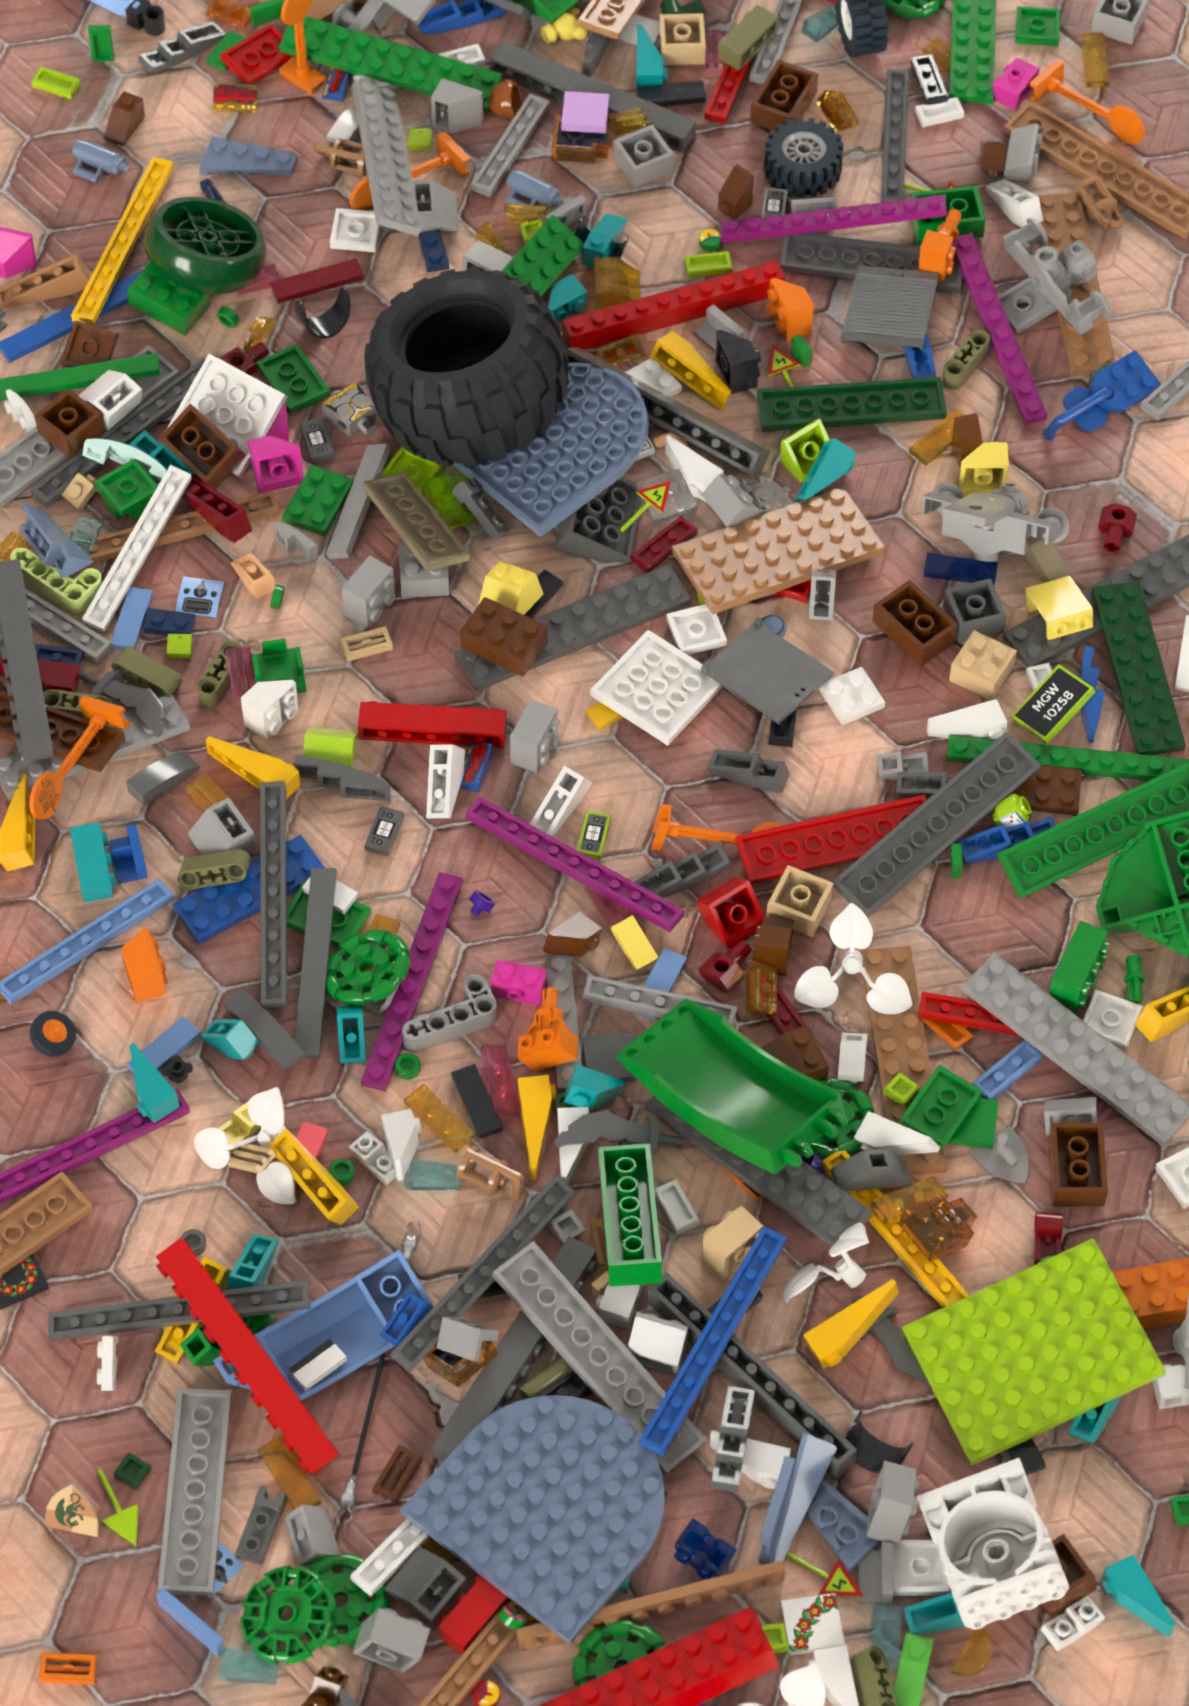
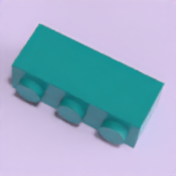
(93, 862)

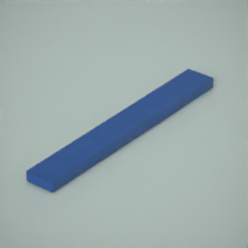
(59, 324)

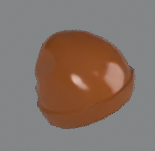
(505, 99)

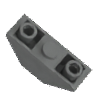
(871, 1171)

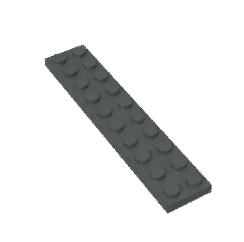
(1159, 577)
(591, 621)
(936, 825)
(795, 1190)

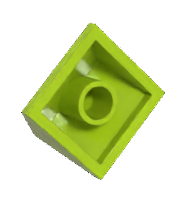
(802, 448)
(331, 745)

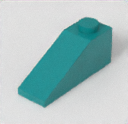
(649, 61)
(603, 238)
(831, 463)
(153, 1091)
(253, 1263)
(1091, 1423)
(1134, 1591)

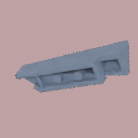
(52, 542)
(793, 1495)

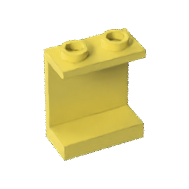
(1060, 606)

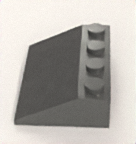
(596, 526)

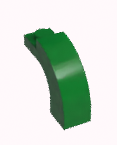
(203, 1352)

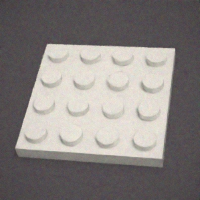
(234, 403)
(656, 687)

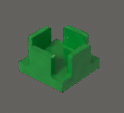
(126, 490)
(279, 664)

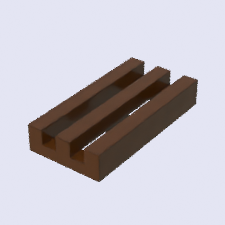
(386, 1492)

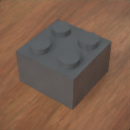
(975, 608)

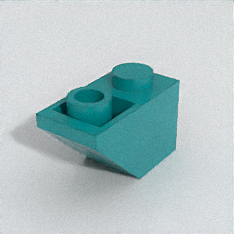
(567, 298)

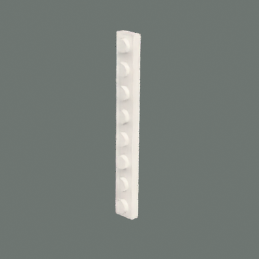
(136, 548)

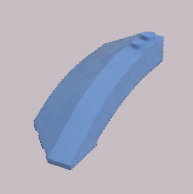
(347, 1315)

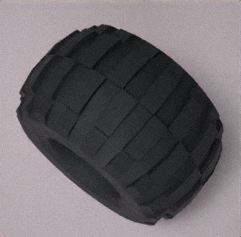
(466, 366)

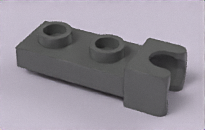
(470, 494)
(260, 1526)

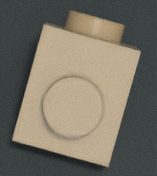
(81, 490)

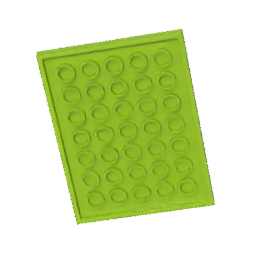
(1033, 1351)

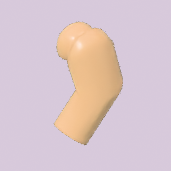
(660, 440)

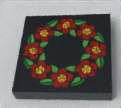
(21, 1282)

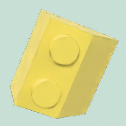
(984, 468)
(512, 587)

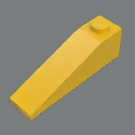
(688, 366)
(254, 766)
(18, 831)
(1164, 1015)
(536, 1108)
(313, 1178)
(842, 1331)
(174, 1335)

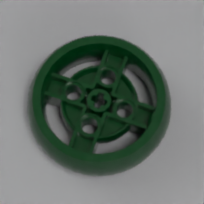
(205, 245)

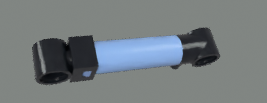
(138, 14)

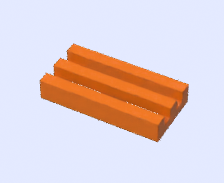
(68, 1678)

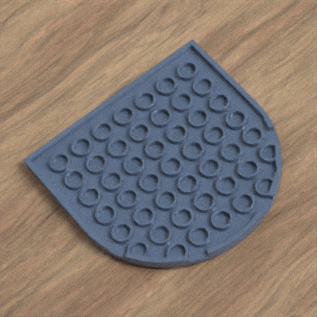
(578, 455)
(547, 1506)

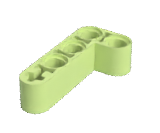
(67, 593)

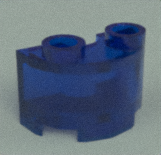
(703, 1550)

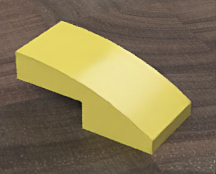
(240, 1126)

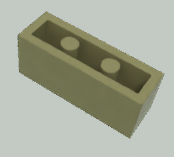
(747, 37)

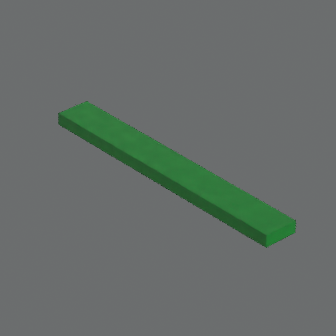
(78, 376)

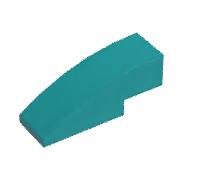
(159, 452)
(934, 1615)

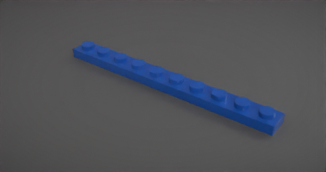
(712, 1341)

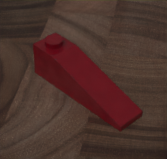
(218, 510)
(54, 675)

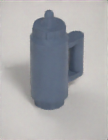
(98, 157)
(533, 189)

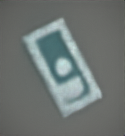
(820, 23)
(431, 1176)
(887, 1631)
(246, 1667)

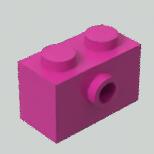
(1014, 83)
(518, 982)

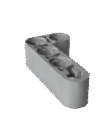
(414, 1030)

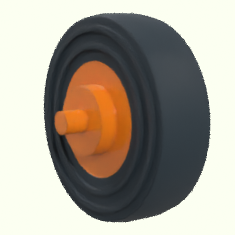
(52, 1033)

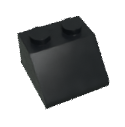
(737, 361)

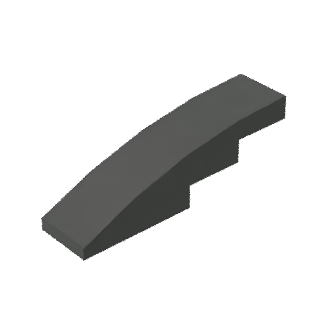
(186, 46)
(594, 51)
(351, 781)
(920, 783)
(685, 873)
(271, 1035)
(732, 1439)

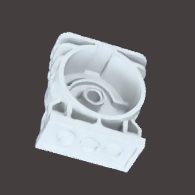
(984, 1520)

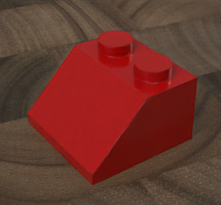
(731, 911)

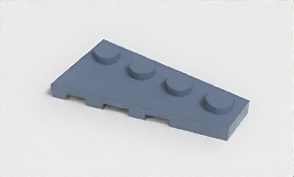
(235, 156)
(841, 1526)

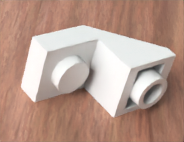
(852, 1057)

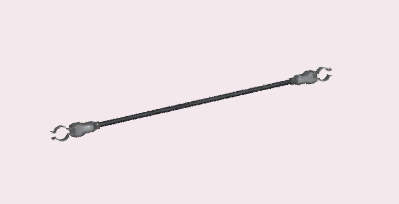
(348, 1496)

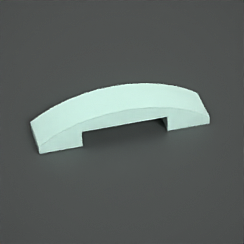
(122, 453)

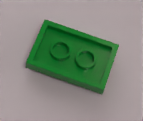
(295, 377)
(317, 500)
(342, 926)
(941, 1106)

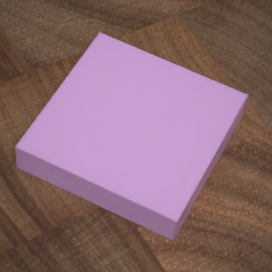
(585, 112)

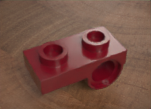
(1047, 1235)

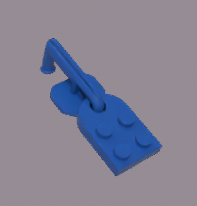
(1111, 390)

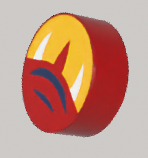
(486, 1693)

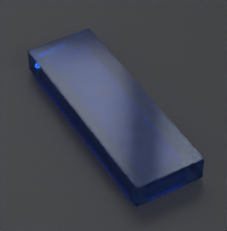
(959, 568)

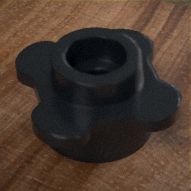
(180, 1075)

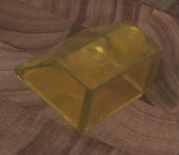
(615, 282)

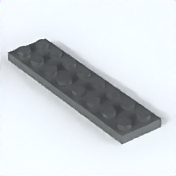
(841, 256)

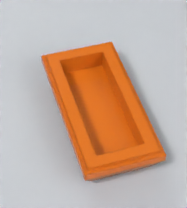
(952, 1034)

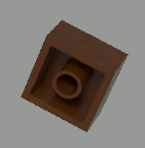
(69, 423)
(1078, 1575)

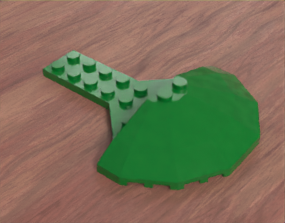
(1150, 885)

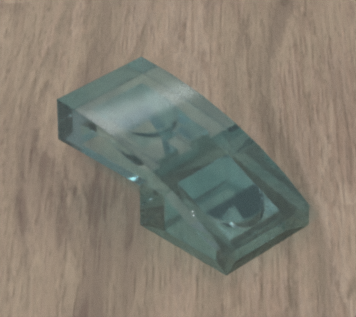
(85, 533)

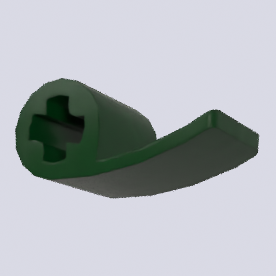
(674, 7)

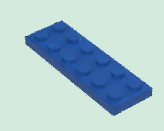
(225, 905)

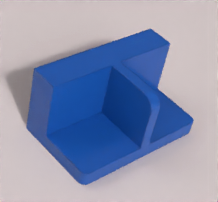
(128, 857)

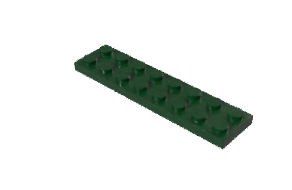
(852, 403)
(1138, 668)

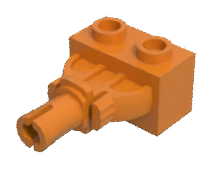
(938, 247)
(548, 1037)

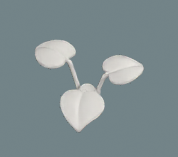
(853, 930)
(266, 1111)
(846, 1266)
(801, 1687)

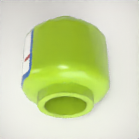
(1012, 811)

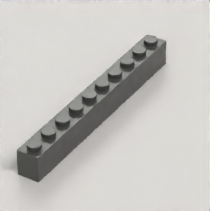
(554, 79)
(687, 422)
(22, 666)
(515, 1354)
(750, 1372)

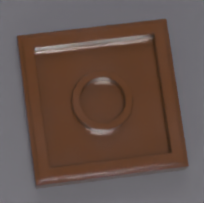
(88, 345)

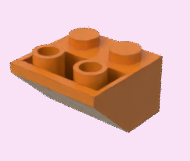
(790, 309)
(144, 966)

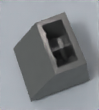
(424, 1584)

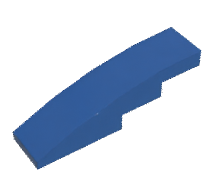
(459, 16)
(920, 362)
(1092, 708)
(987, 844)

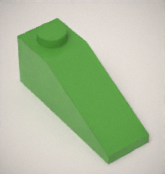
(912, 1670)

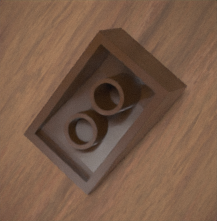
(799, 1051)

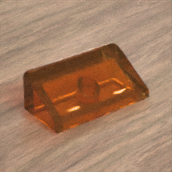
(229, 12)

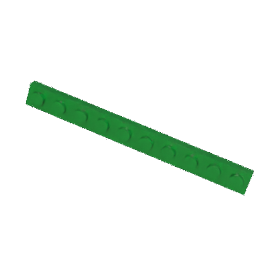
(1088, 760)

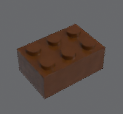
(783, 95)
(202, 446)
(915, 622)
(503, 636)
(1077, 1164)

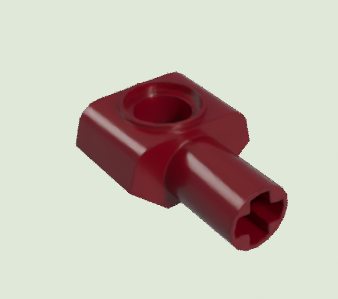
(246, 360)
(1116, 522)
(728, 962)

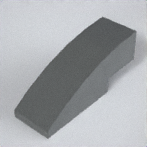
(749, 770)
(161, 777)

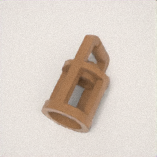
(338, 154)
(1102, 209)
(498, 1177)

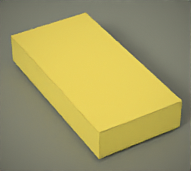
(634, 943)

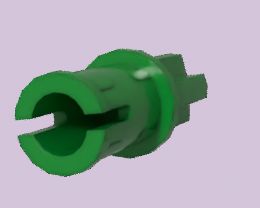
(1134, 978)

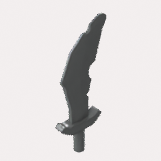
(143, 700)
(615, 1129)
(894, 1343)

